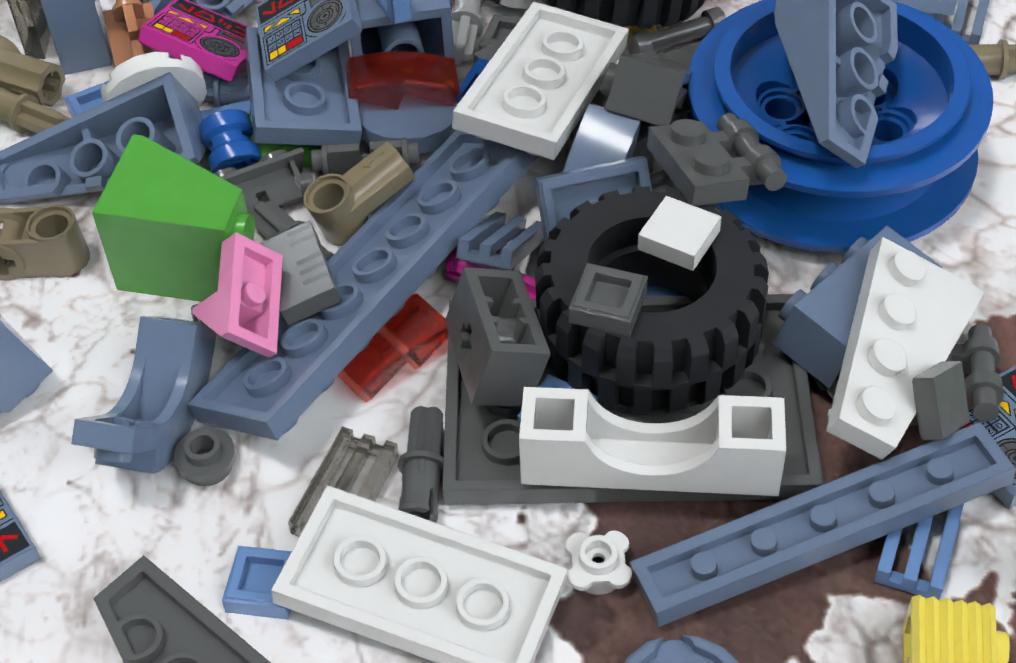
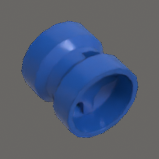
(229, 138)

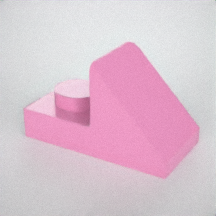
(247, 296)

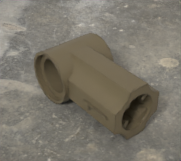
(29, 75)
(344, 201)

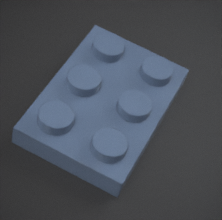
(304, 106)

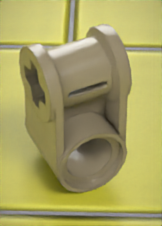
(41, 243)

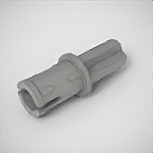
(466, 27)

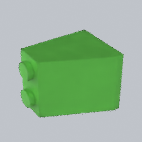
(167, 222)

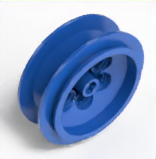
(920, 150)

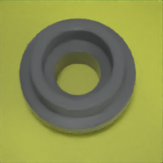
(209, 467)

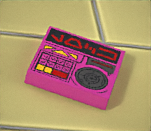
(198, 33)

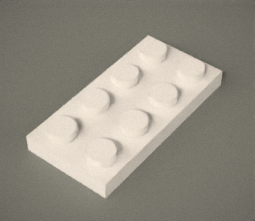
(540, 80)
(418, 584)

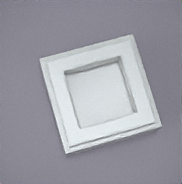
(679, 233)

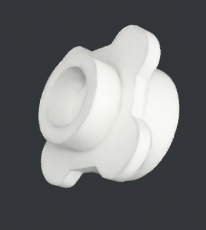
(593, 576)

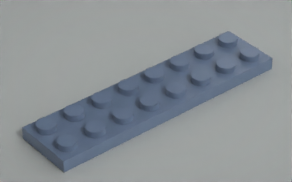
(374, 279)

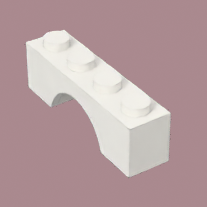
(722, 450)

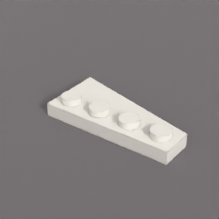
(900, 328)

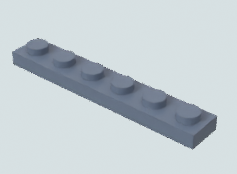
(820, 523)

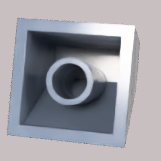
(426, 32)

